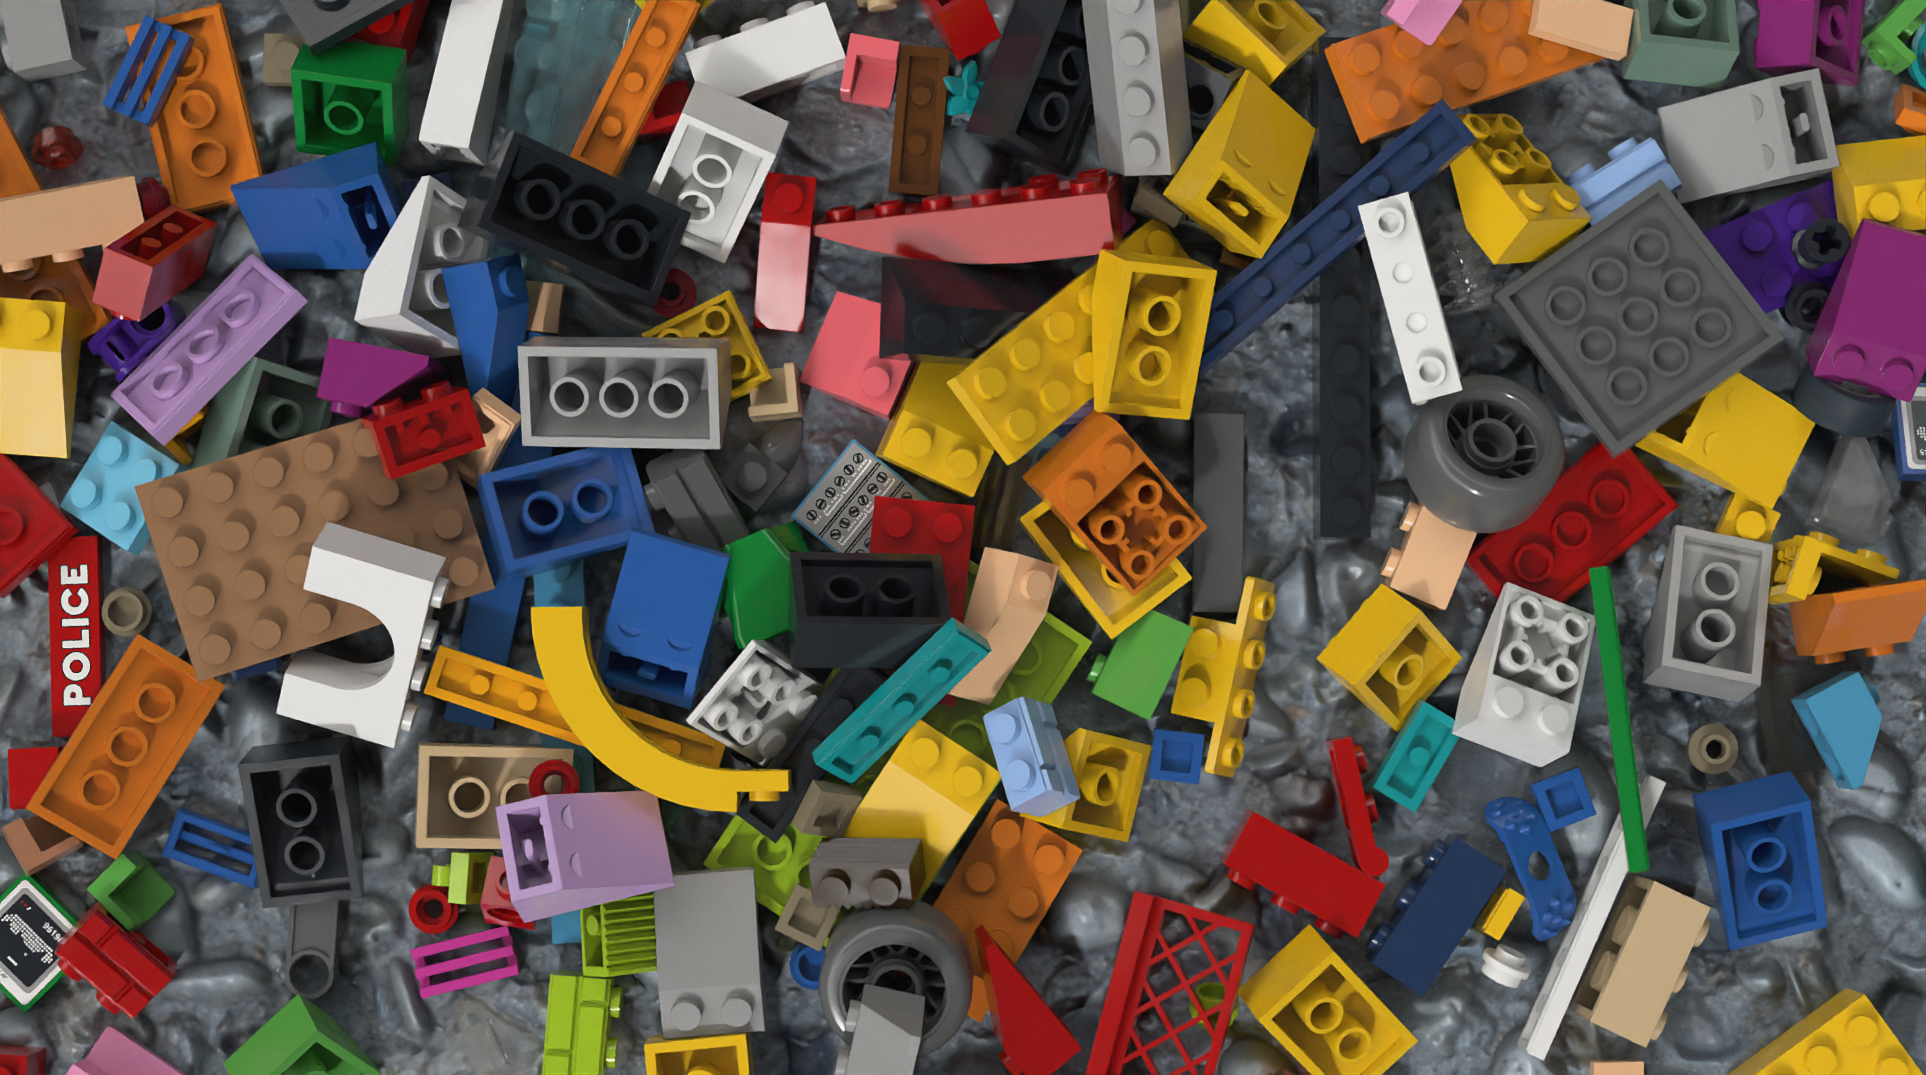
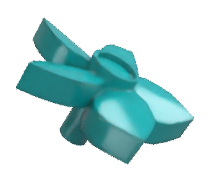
(964, 90)

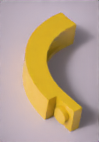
(584, 702)

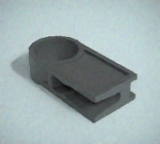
(314, 931)

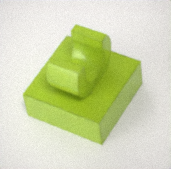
(463, 876)

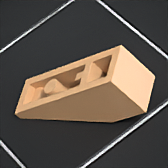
(1006, 610)

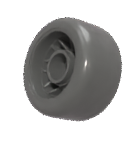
(1484, 454)
(912, 941)

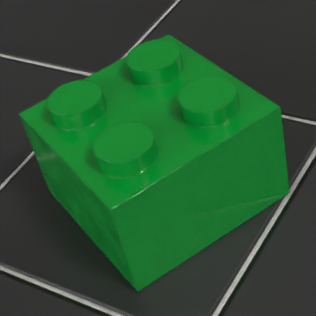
(351, 99)

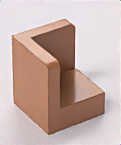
(38, 843)

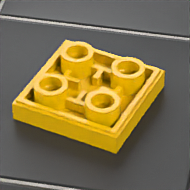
(722, 319)

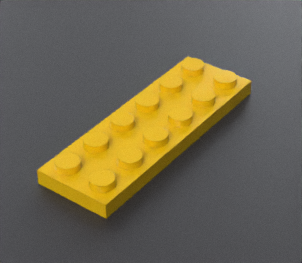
(1045, 362)

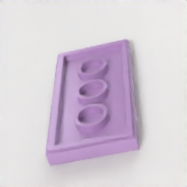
(208, 348)

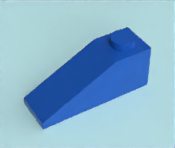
(490, 320)

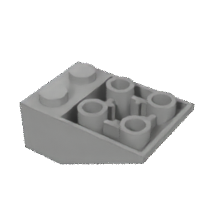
(1749, 137)

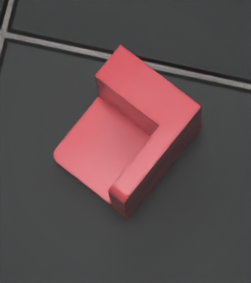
(870, 71)

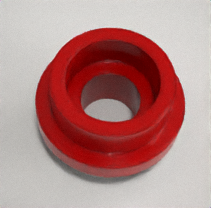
(550, 767)
(420, 916)

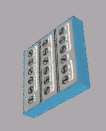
(843, 500)

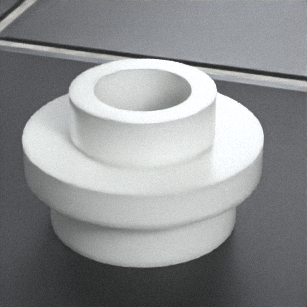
(1505, 965)

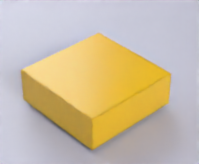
(1499, 911)

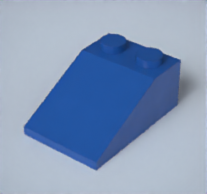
(562, 509)
(1761, 859)

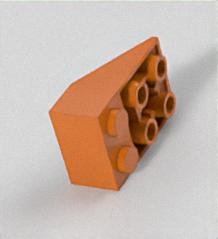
(1115, 501)

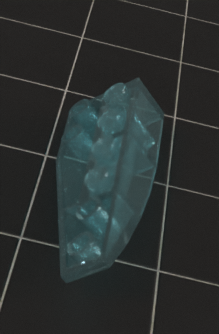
(562, 70)

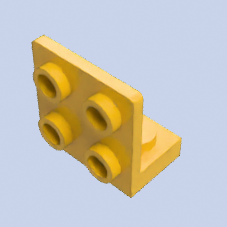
(1800, 561)

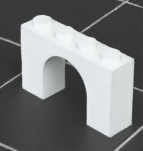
(401, 591)

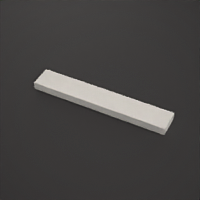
(1583, 931)

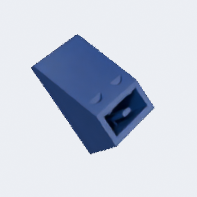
(322, 211)
(663, 618)

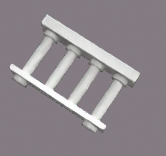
(1411, 298)

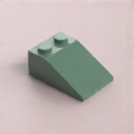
(1682, 42)

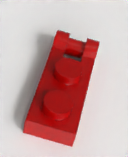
(1356, 807)

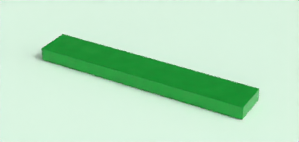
(1618, 720)

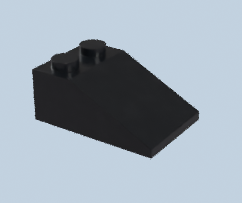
(304, 821)

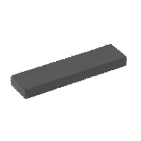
(1219, 504)

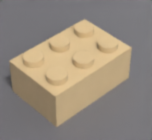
(1641, 960)

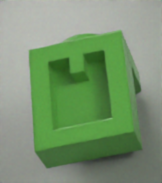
(1887, 36)

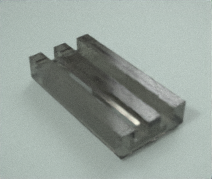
(999, 503)

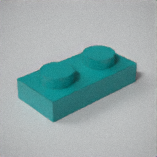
(1416, 756)

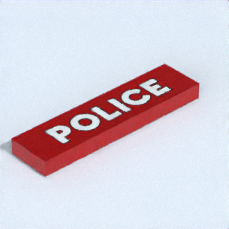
(75, 630)

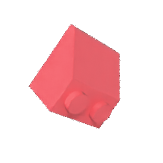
(848, 362)

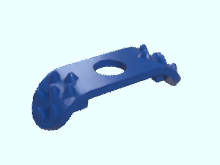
(1524, 833)

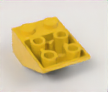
(1245, 169)
(1512, 194)
(1736, 440)

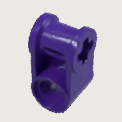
(129, 343)

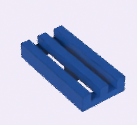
(132, 62)
(179, 833)

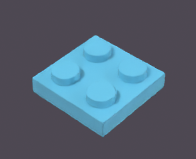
(105, 488)

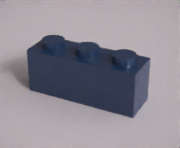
(1434, 913)

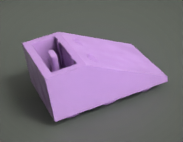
(582, 850)

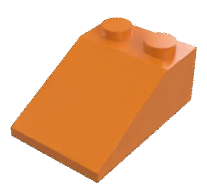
(1857, 619)

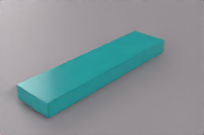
(901, 701)

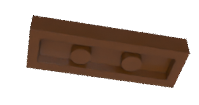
(919, 121)

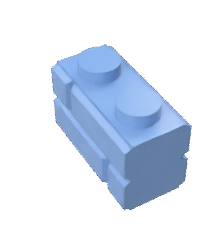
(1627, 175)
(1031, 757)

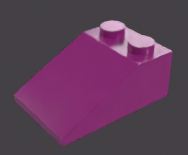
(1875, 314)

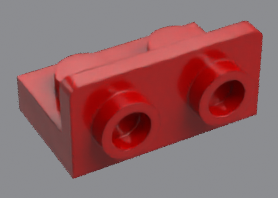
(424, 429)

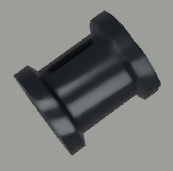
(1834, 239)

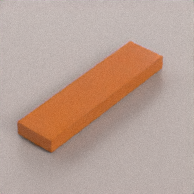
(635, 84)

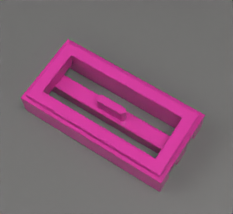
(424, 971)

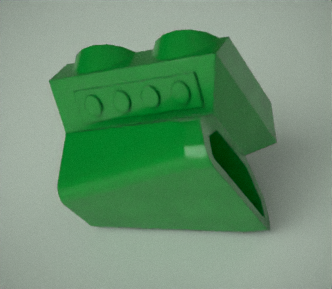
(759, 583)

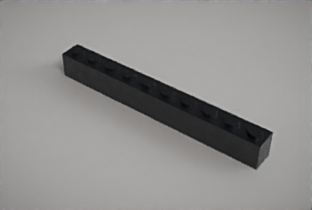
(1339, 329)

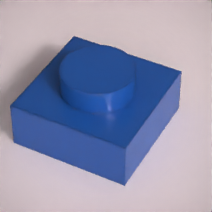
(1176, 756)
(1562, 799)

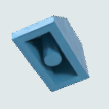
(1842, 724)

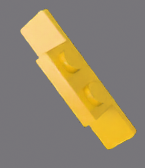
(1221, 673)

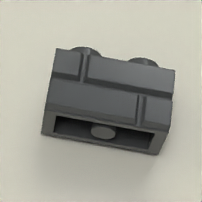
(694, 498)

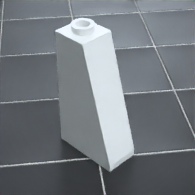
(467, 81)

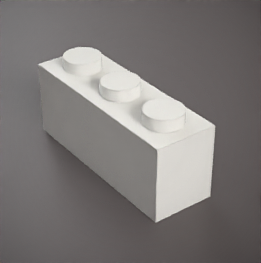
(770, 54)

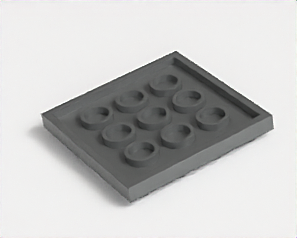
(1638, 318)

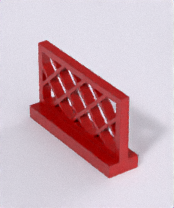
(1131, 980)

